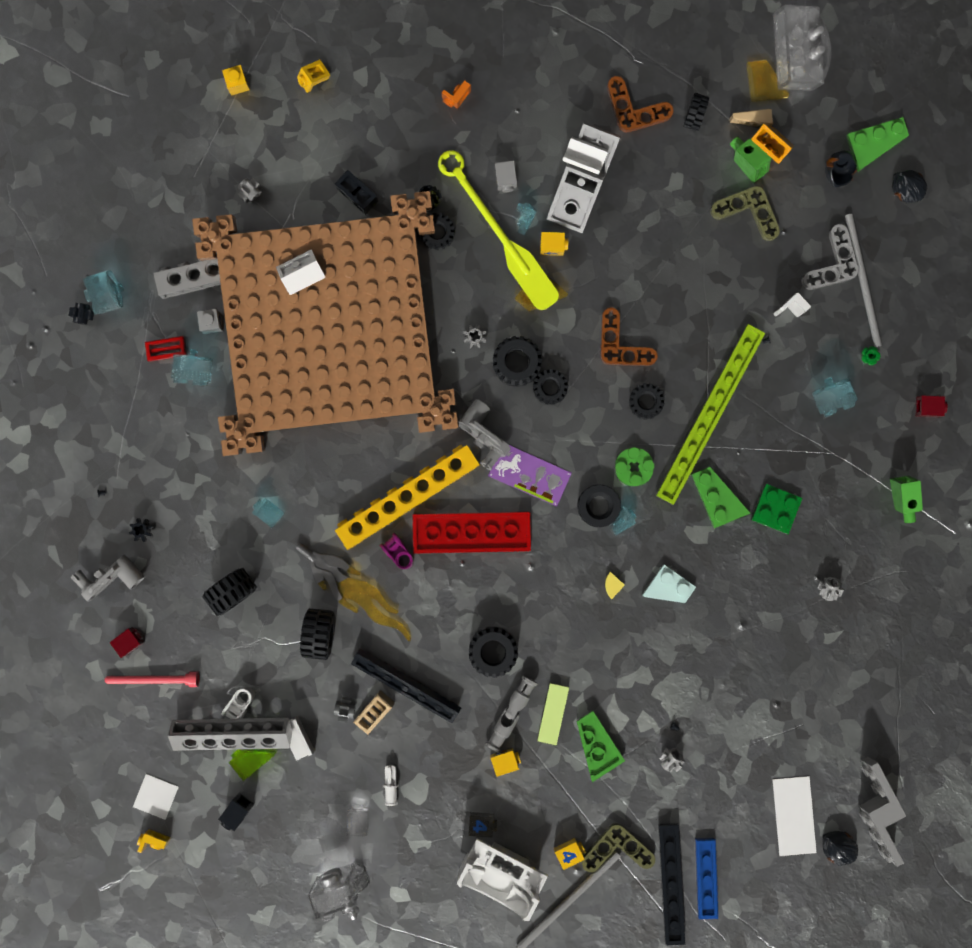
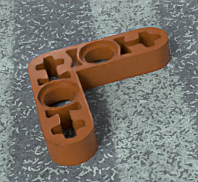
(634, 115)
(613, 346)

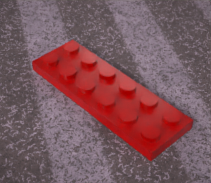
(471, 532)

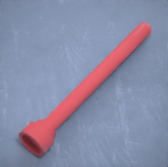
(190, 679)

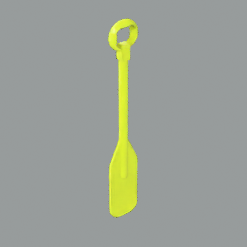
(519, 260)

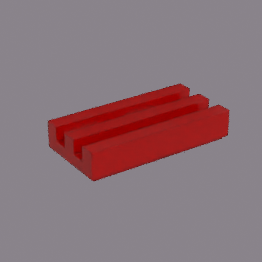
(182, 346)

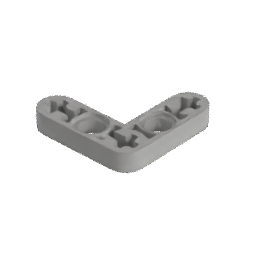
(838, 269)

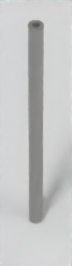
(863, 281)
(569, 900)

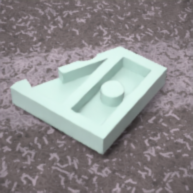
(669, 586)

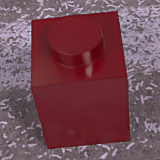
(931, 406)
(127, 642)

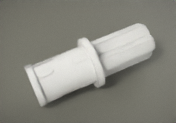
(390, 785)

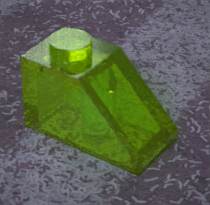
(249, 760)

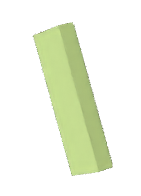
(553, 714)

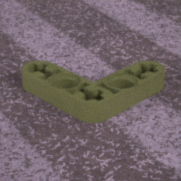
(750, 203)
(613, 843)

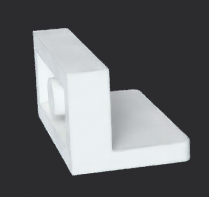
(585, 155)
(300, 272)
(796, 304)
(300, 742)

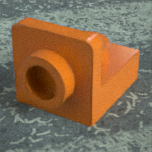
(460, 94)

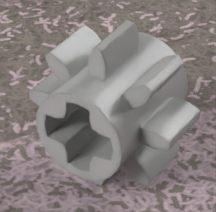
(249, 190)
(472, 331)
(830, 588)
(672, 759)

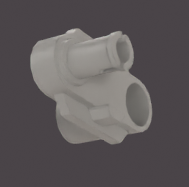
(471, 423)
(121, 568)

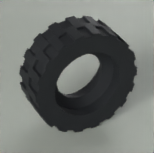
(613, 501)

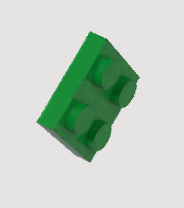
(776, 509)

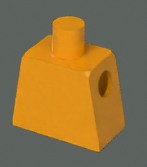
(772, 143)

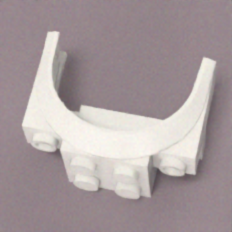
(502, 877)

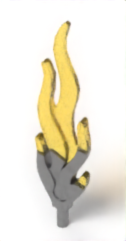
(345, 587)

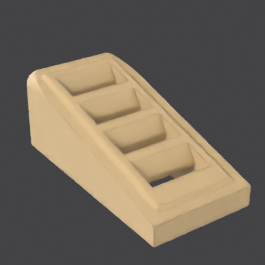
(753, 118)
(377, 701)

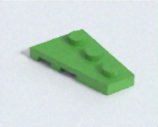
(874, 141)
(717, 498)
(598, 747)

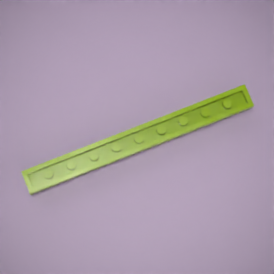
(710, 414)

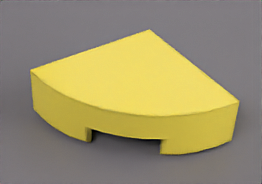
(613, 585)

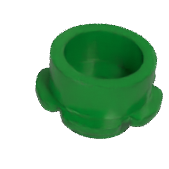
(870, 360)

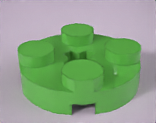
(623, 468)

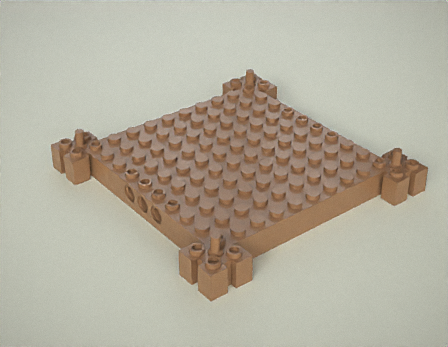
(336, 347)

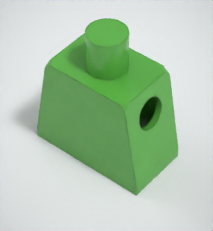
(751, 159)
(907, 496)

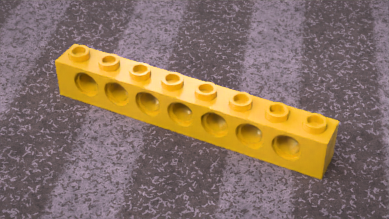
(351, 539)

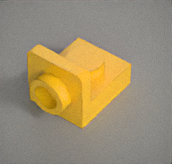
(312, 75)
(156, 840)

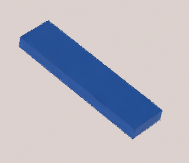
(706, 878)

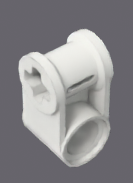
(236, 706)

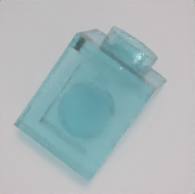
(525, 221)
(267, 512)
(621, 524)

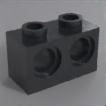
(356, 192)
(235, 812)

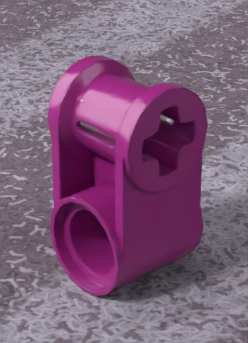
(396, 551)

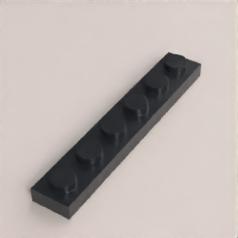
(406, 686)
(671, 884)

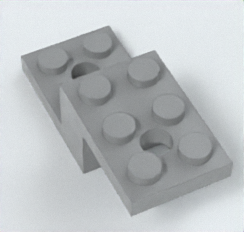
(581, 185)
(881, 811)

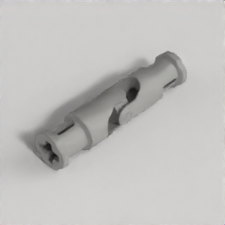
(517, 702)

